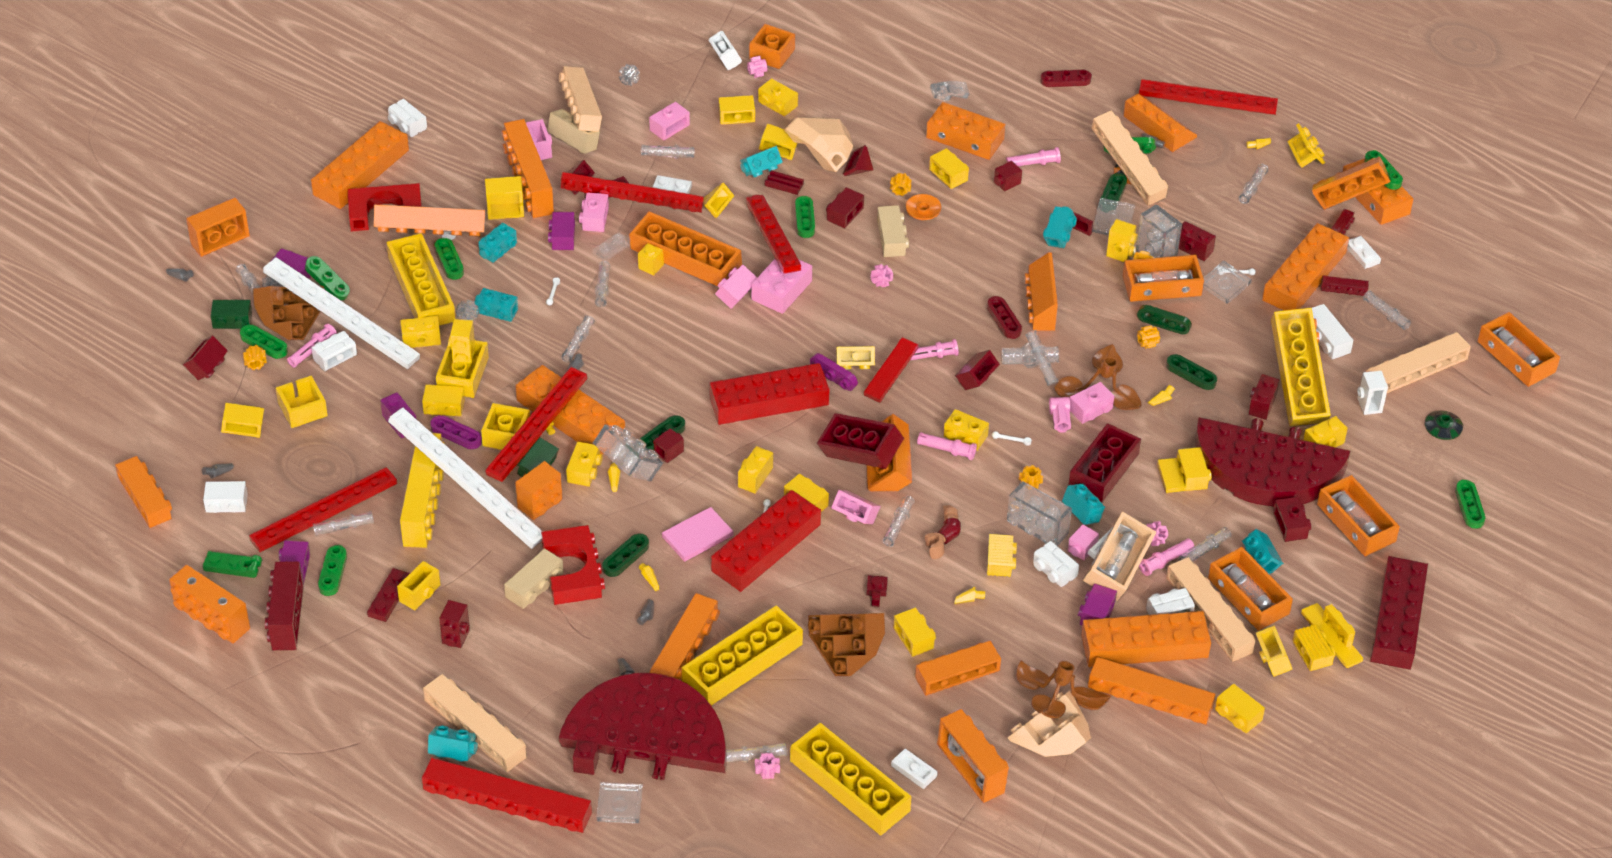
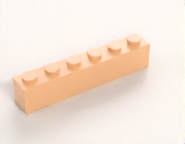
(580, 98)
(1130, 158)
(1423, 361)
(1219, 617)
(467, 715)

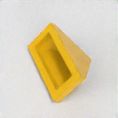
(718, 199)

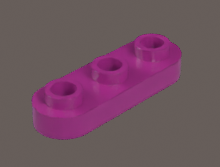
(835, 372)
(456, 432)

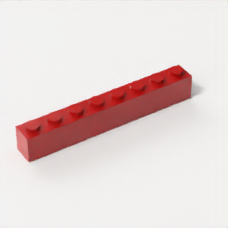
(507, 795)

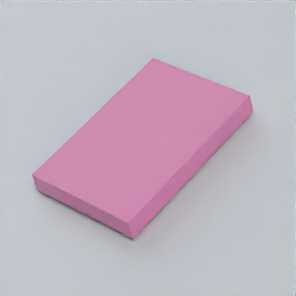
(697, 534)

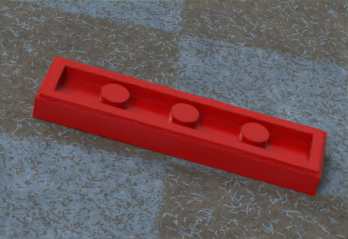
(891, 370)

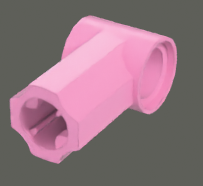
(1060, 410)

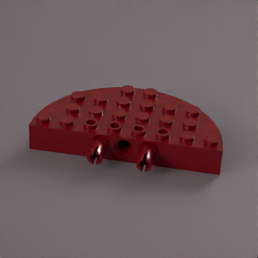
(1267, 465)
(649, 721)

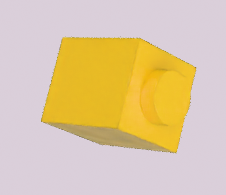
(650, 259)

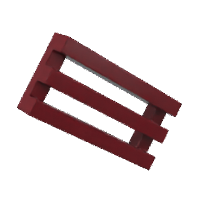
(784, 182)

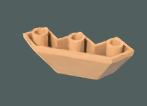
(825, 139)
(1054, 735)

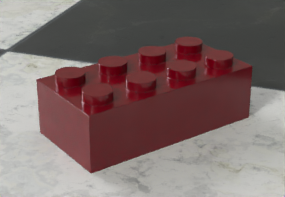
(860, 440)
(1105, 461)
(284, 606)

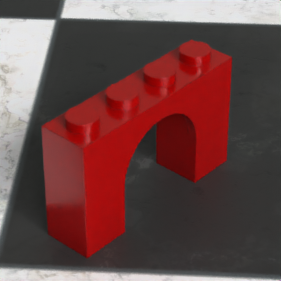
(362, 201)
(580, 585)

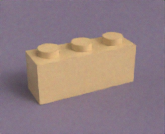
(562, 126)
(892, 231)
(533, 578)

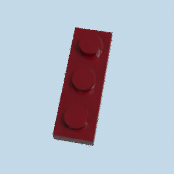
(387, 596)

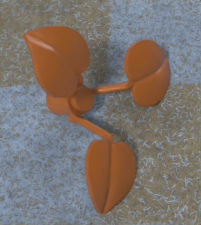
(1108, 365)
(1063, 675)

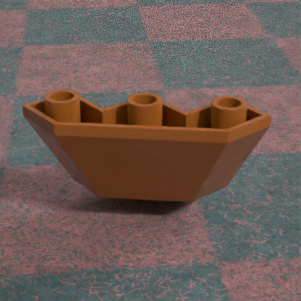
(284, 311)
(847, 639)

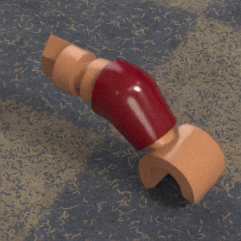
(949, 531)

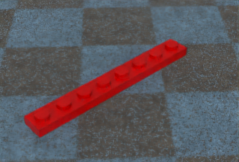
(1208, 96)
(632, 192)
(773, 234)
(536, 424)
(323, 509)

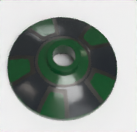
(1443, 425)

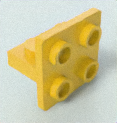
(1305, 147)

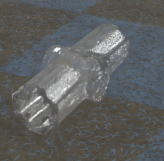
(1024, 356)

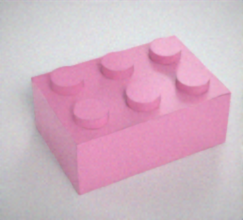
(779, 289)

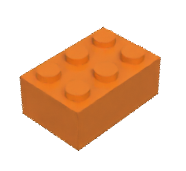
(218, 227)

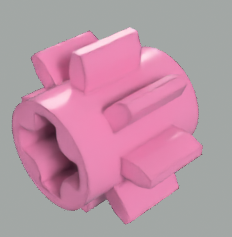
(757, 66)
(881, 275)
(1161, 533)
(767, 765)

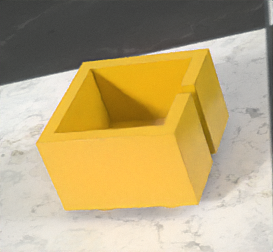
(504, 197)
(306, 407)

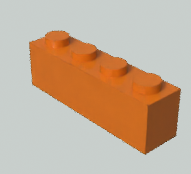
(143, 491)
(957, 667)

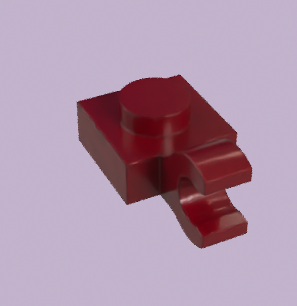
(876, 587)

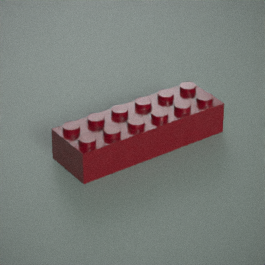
(1399, 613)

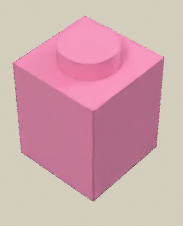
(1082, 542)

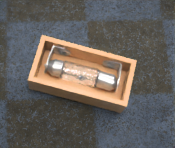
(1120, 554)

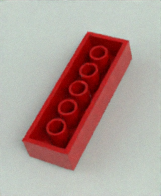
(769, 393)
(765, 540)

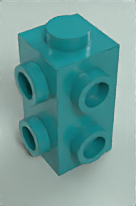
(760, 161)
(1059, 227)
(497, 242)
(497, 304)
(1083, 504)
(1262, 550)
(452, 743)

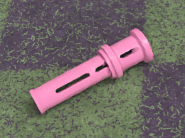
(1041, 157)
(939, 350)
(295, 359)
(955, 447)
(1159, 560)

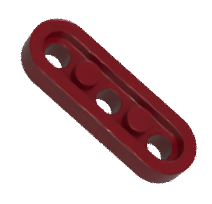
(1066, 78)
(1004, 317)

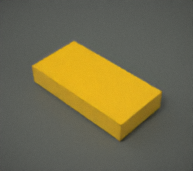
(1171, 475)

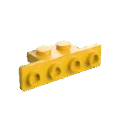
(1337, 632)

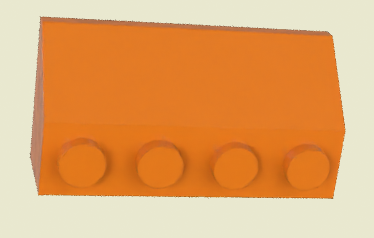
(1157, 122)
(1351, 183)
(1042, 294)
(899, 470)

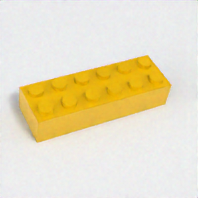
(420, 279)
(1300, 367)
(421, 499)
(743, 655)
(850, 778)

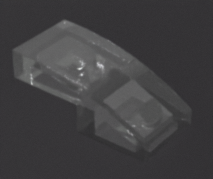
(946, 89)

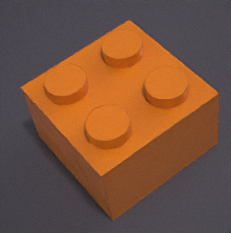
(772, 45)
(539, 490)

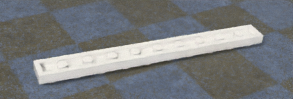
(341, 313)
(466, 477)

